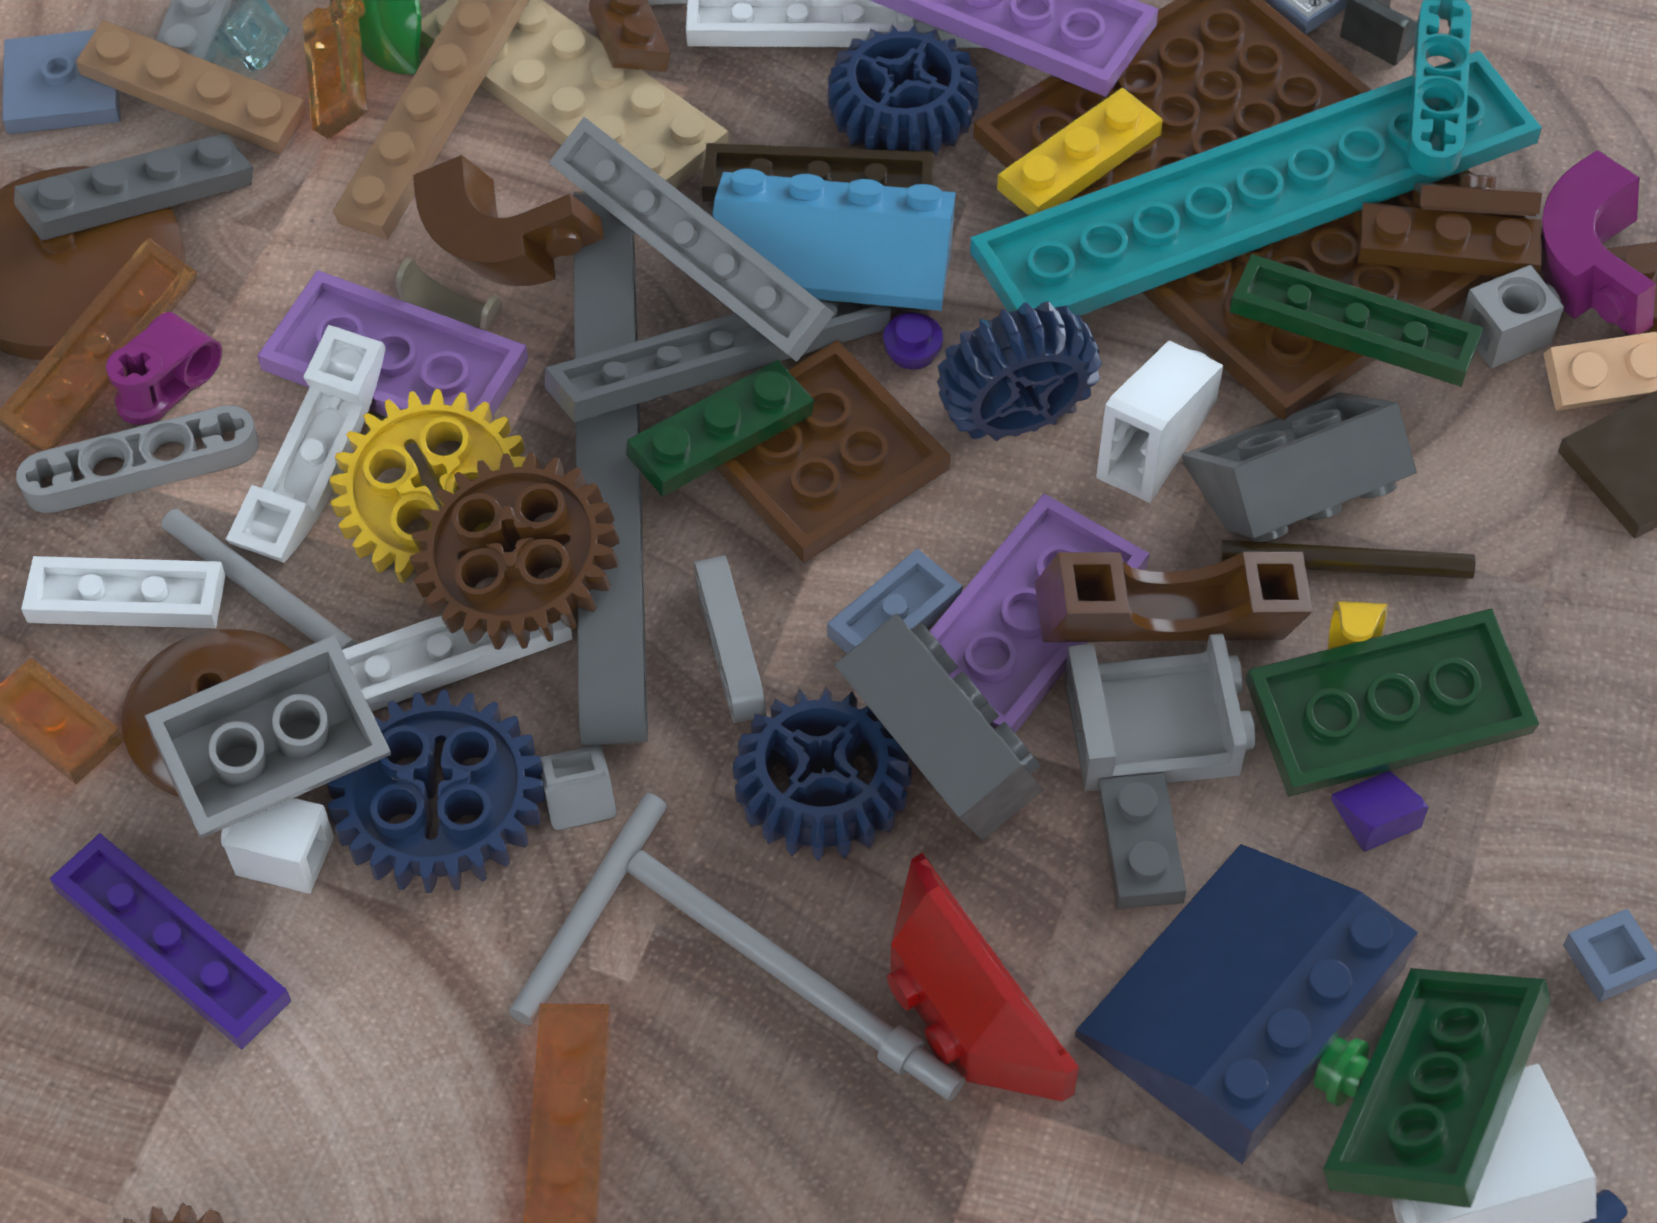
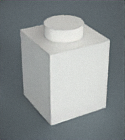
(281, 845)

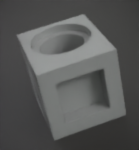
(1516, 315)

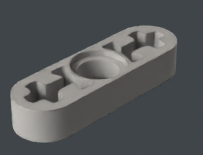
(729, 638)

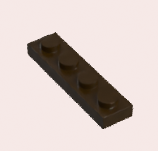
(831, 164)

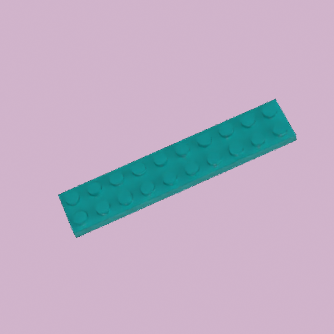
(1237, 196)

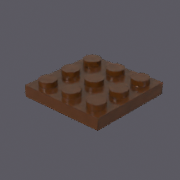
(841, 462)

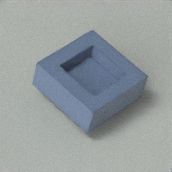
(1612, 955)

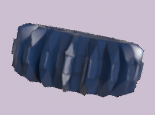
(903, 91)
(1019, 371)
(823, 806)

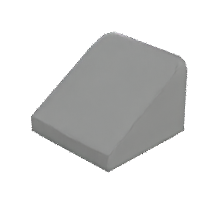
(577, 787)

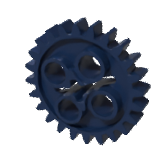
(497, 789)

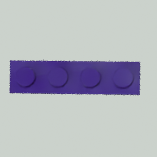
(171, 941)

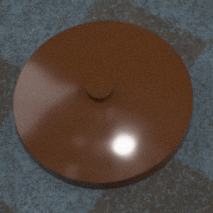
(57, 279)

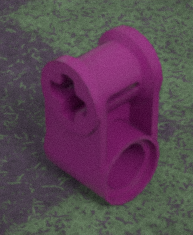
(164, 360)

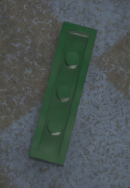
(1356, 320)

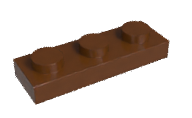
(1447, 240)

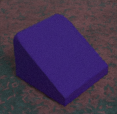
(1380, 809)

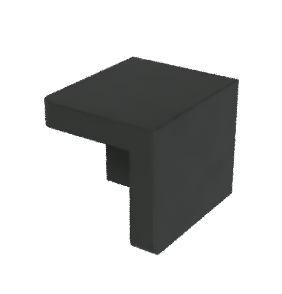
(1378, 29)

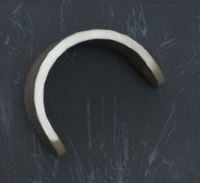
(421, 290)

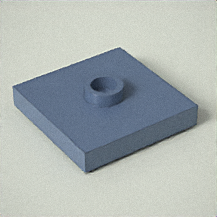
(46, 89)

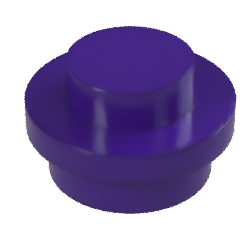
(913, 340)

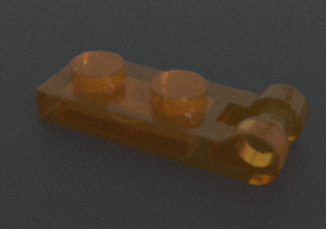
(335, 66)

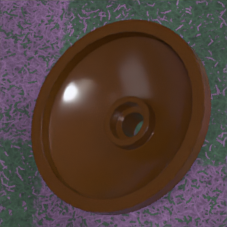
(181, 672)

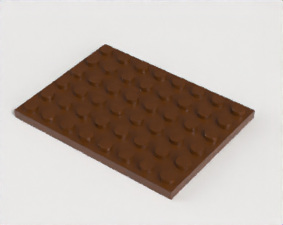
(1212, 79)

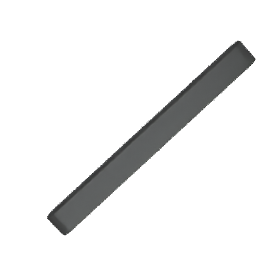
(614, 635)

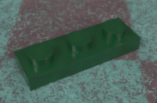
(719, 427)

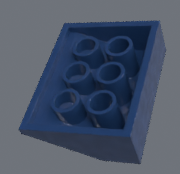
(1248, 995)

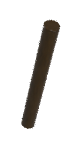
(1364, 559)

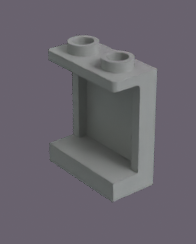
(1158, 715)

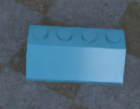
(843, 237)

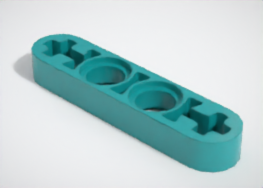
(1439, 83)

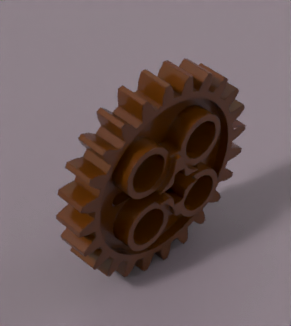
(516, 598)

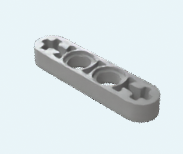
(137, 449)

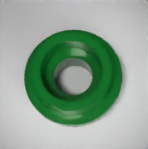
(1342, 1069)

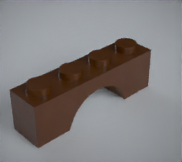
(1109, 601)

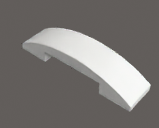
(298, 485)

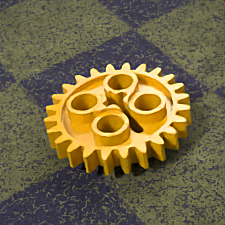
(380, 511)

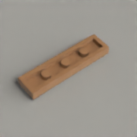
(191, 86)

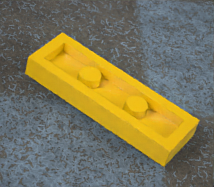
(1080, 153)

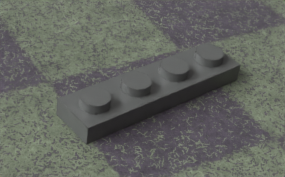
(132, 186)

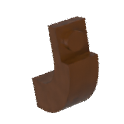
(520, 250)

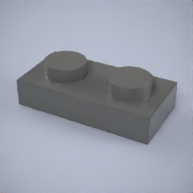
(1141, 841)

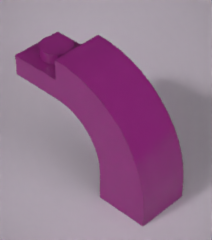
(1578, 217)

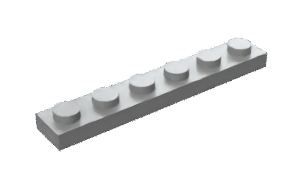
(692, 239)

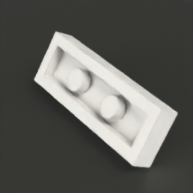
(124, 592)

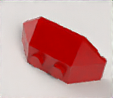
(969, 997)

